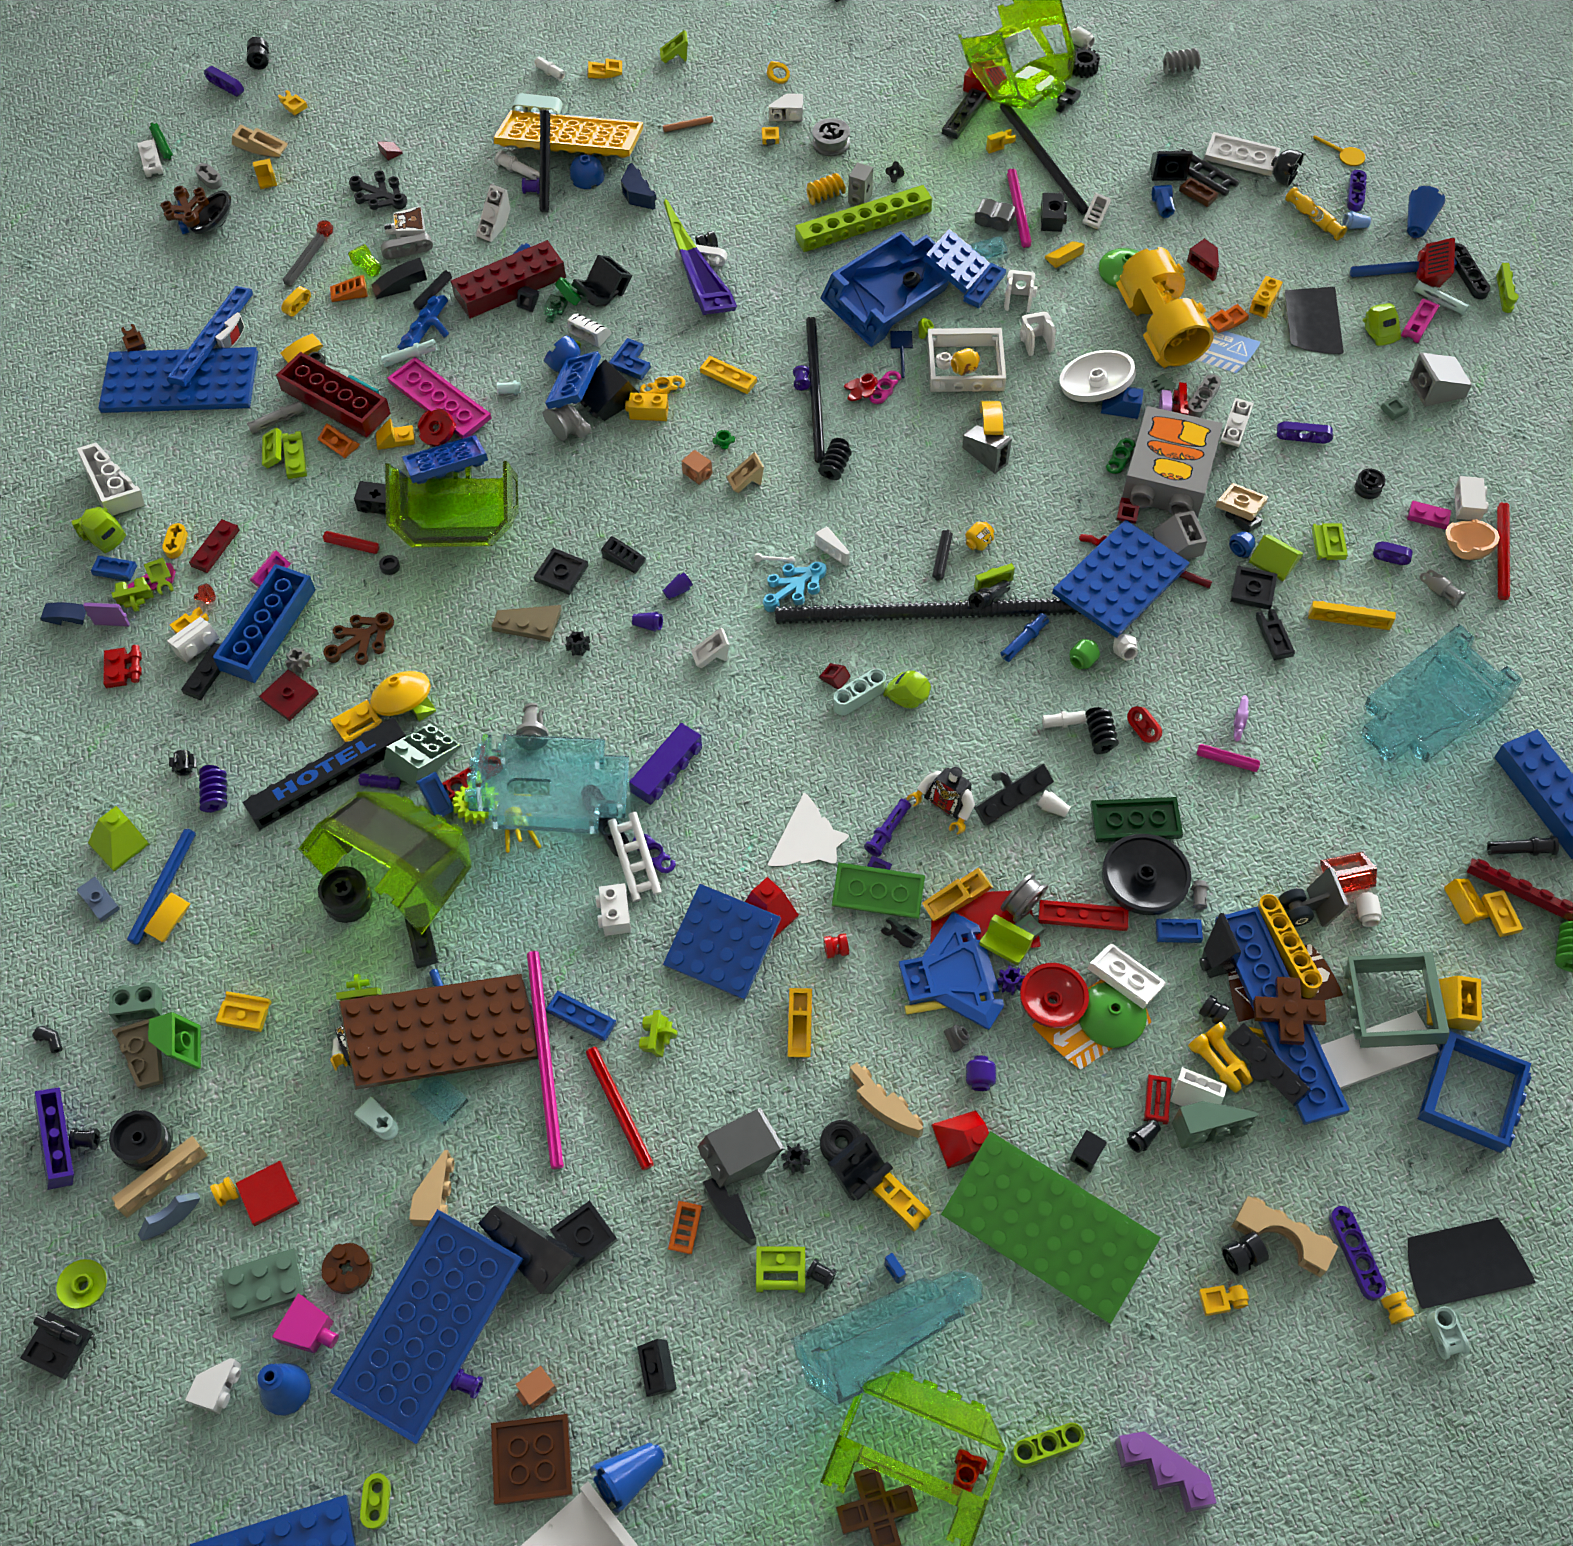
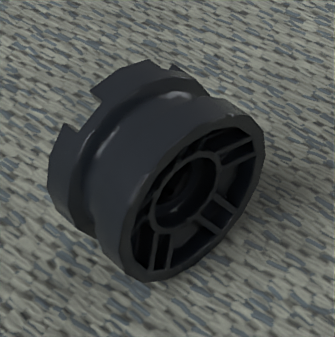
(1369, 483)

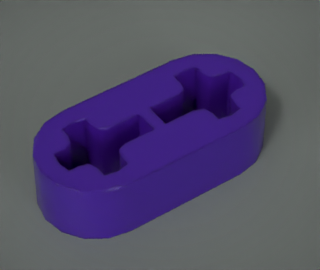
(1392, 553)

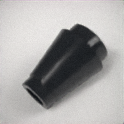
(1142, 1137)

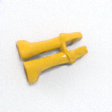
(1215, 1037)

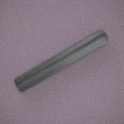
(303, 259)

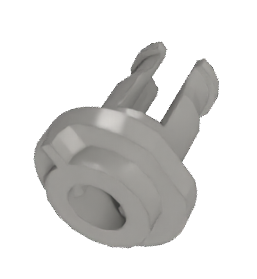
(532, 722)

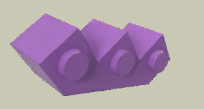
(1167, 1469)

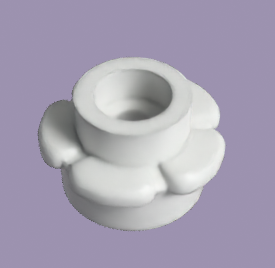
(943, 360)

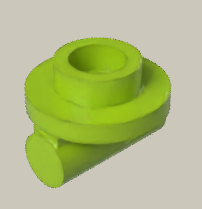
(923, 326)

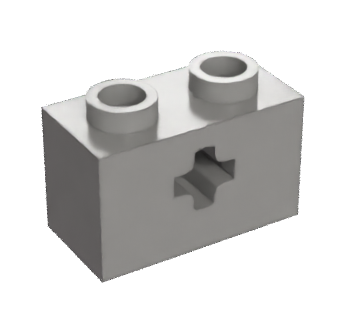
(860, 184)

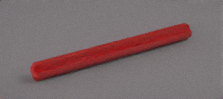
(1503, 550)
(619, 1108)

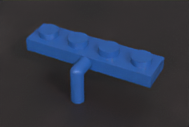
(426, 318)

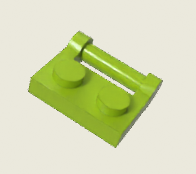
(780, 1260)

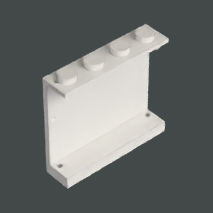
(582, 1523)

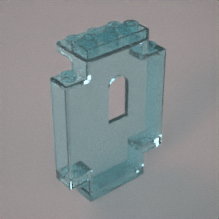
(581, 787)

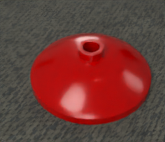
(1057, 983)

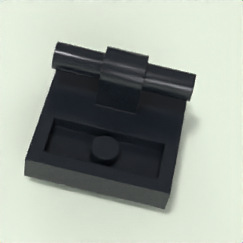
(859, 1168)
(56, 1345)

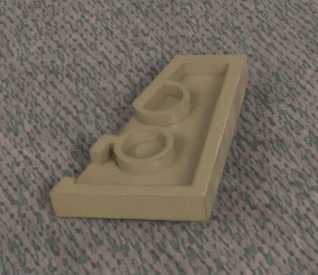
(528, 622)

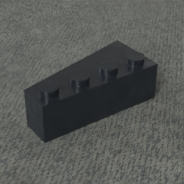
(544, 1260)

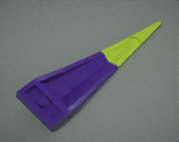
(705, 284)

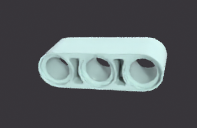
(536, 103)
(866, 685)

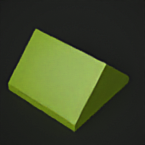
(1275, 556)

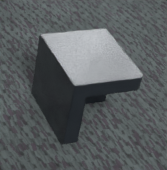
(1088, 1151)

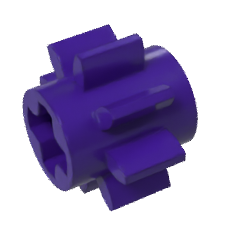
(1014, 975)

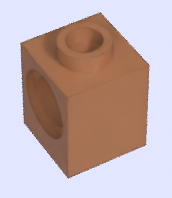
(697, 467)
(535, 1388)

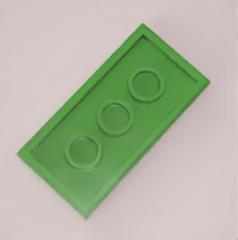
(878, 890)

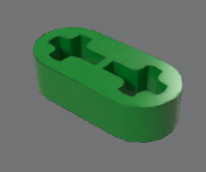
(568, 291)

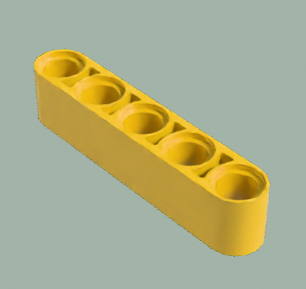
(1293, 954)

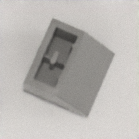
(1182, 535)

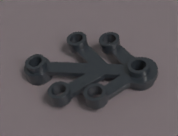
(396, 199)

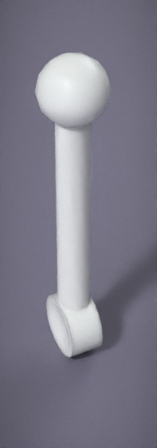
(758, 557)

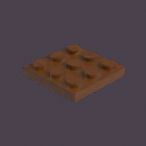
(531, 1459)

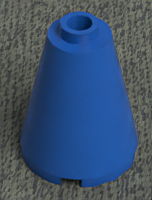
(1423, 209)
(283, 1388)
(626, 1474)

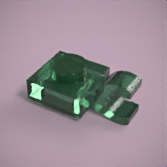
(554, 306)

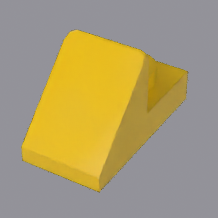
(393, 437)

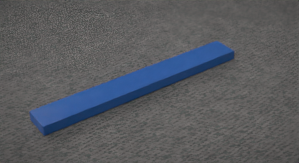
(206, 339)

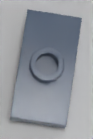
(98, 899)

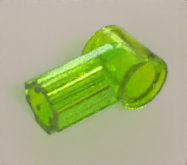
(362, 257)

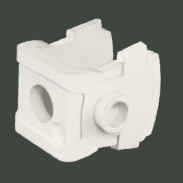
(1027, 290)
(1044, 328)

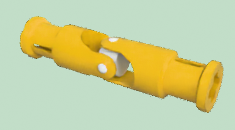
(1307, 206)

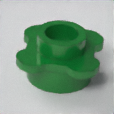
(723, 439)

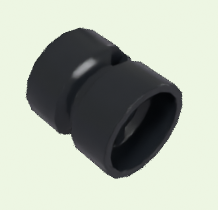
(257, 53)
(1246, 1252)

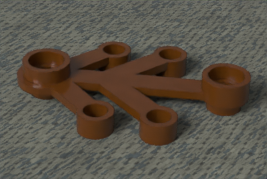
(189, 218)
(360, 636)

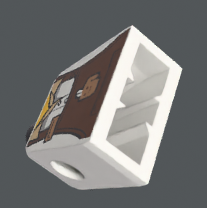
(406, 223)

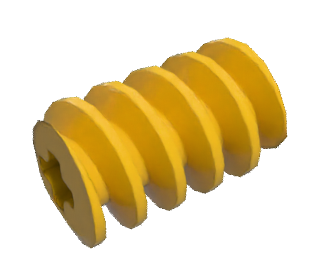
(825, 187)

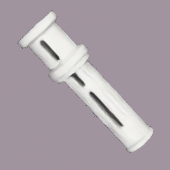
(512, 164)

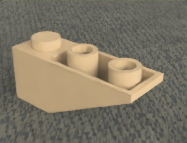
(432, 1191)

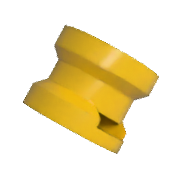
(224, 1191)

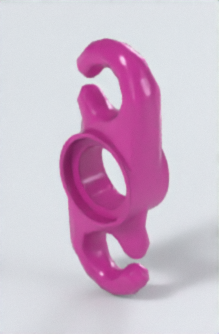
(885, 380)

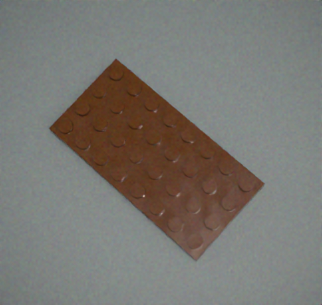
(438, 1031)

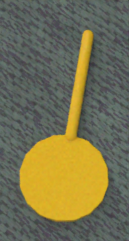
(1349, 156)

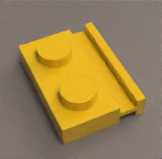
(243, 1011)

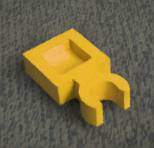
(293, 104)
(185, 620)

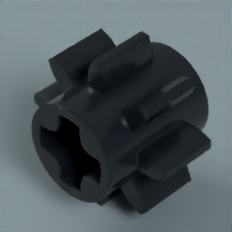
(577, 643)
(182, 762)
(798, 1153)

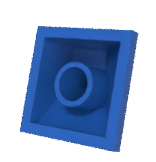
(1124, 404)

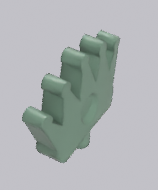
(1164, 383)

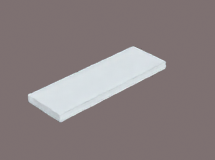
(1356, 1064)

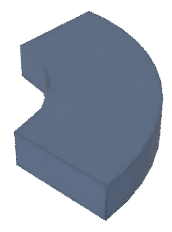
(169, 1216)

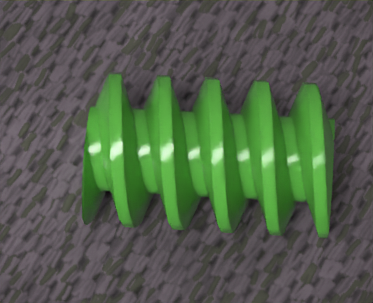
(1564, 949)

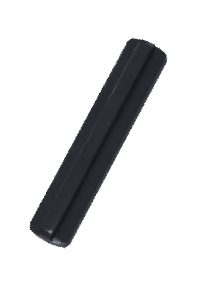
(432, 289)
(942, 555)

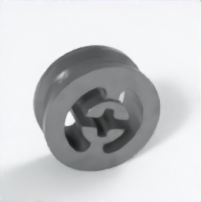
(831, 137)
(1024, 897)

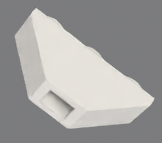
(494, 213)
(1236, 422)

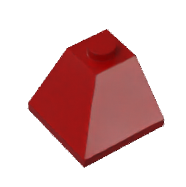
(773, 899)
(960, 1138)

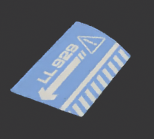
(1229, 351)

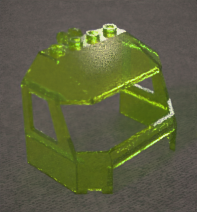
(1034, 79)
(941, 1408)

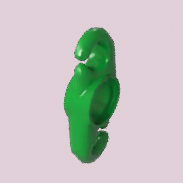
(1120, 448)

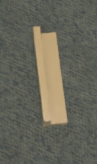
(159, 1177)

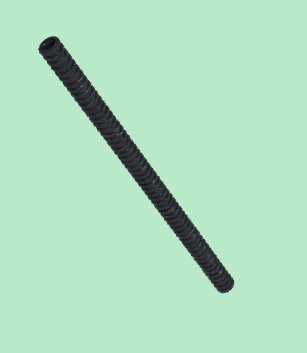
(920, 610)

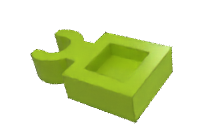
(158, 572)

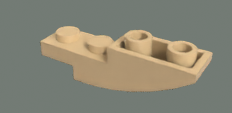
(890, 1109)

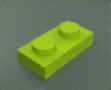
(271, 448)

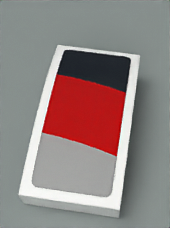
(232, 333)

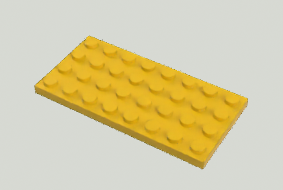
(570, 133)

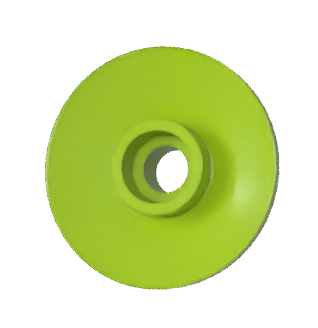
(72, 1279)

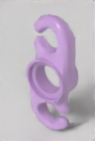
(1241, 718)

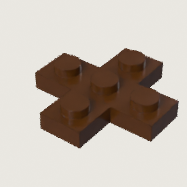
(1289, 1010)
(876, 1508)

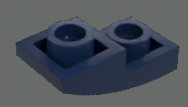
(63, 611)

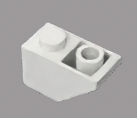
(787, 108)
(213, 1386)

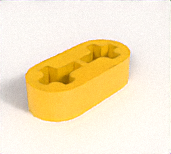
(296, 301)
(179, 541)

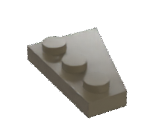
(142, 1056)

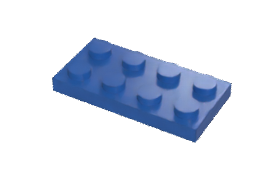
(573, 380)

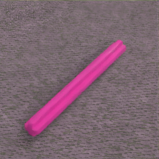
(1020, 210)

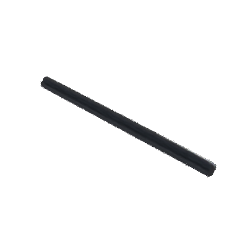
(1045, 158)
(815, 391)

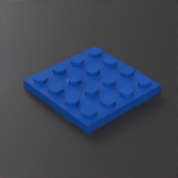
(444, 459)
(722, 941)

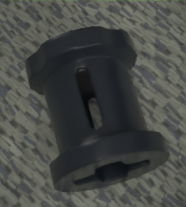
(84, 1138)
(821, 1273)

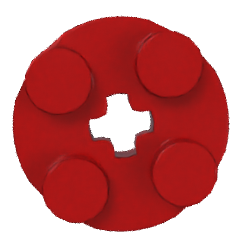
(444, 432)

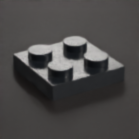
(561, 571)
(1253, 587)
(584, 1233)

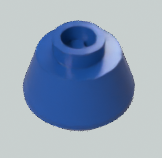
(1242, 544)

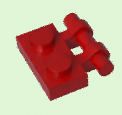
(116, 666)

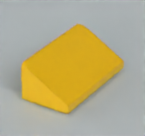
(1065, 253)
(1466, 901)

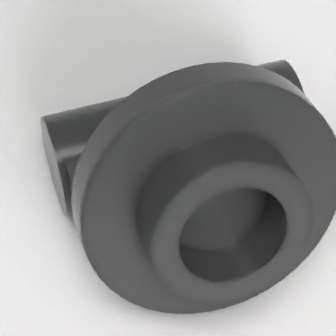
(957, 1037)

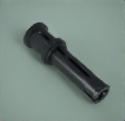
(985, 596)
(1533, 846)

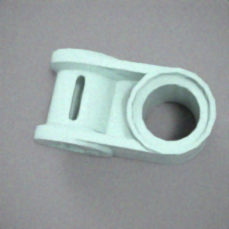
(375, 1117)
(1447, 1335)

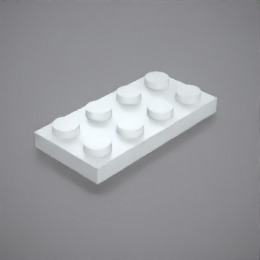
(1241, 153)

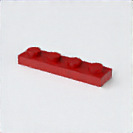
(1083, 915)

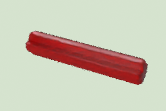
(351, 542)

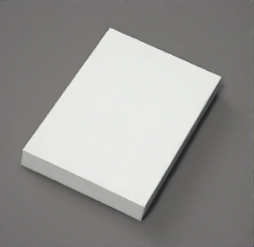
(1126, 975)

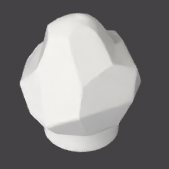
(1125, 646)

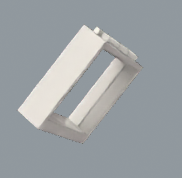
(966, 338)

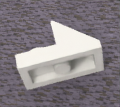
(712, 647)

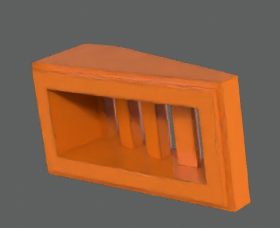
(354, 287)
(690, 1207)

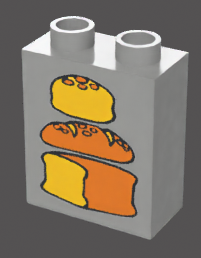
(1172, 461)

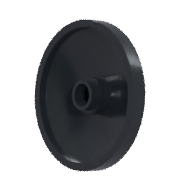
(1146, 874)

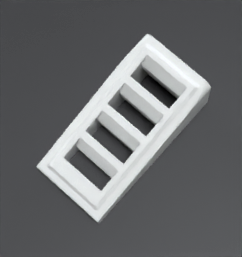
(1101, 201)
(831, 545)

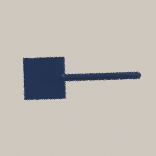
(901, 340)

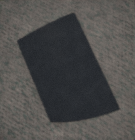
(1314, 319)
(1465, 1263)

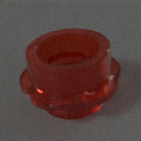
(325, 227)

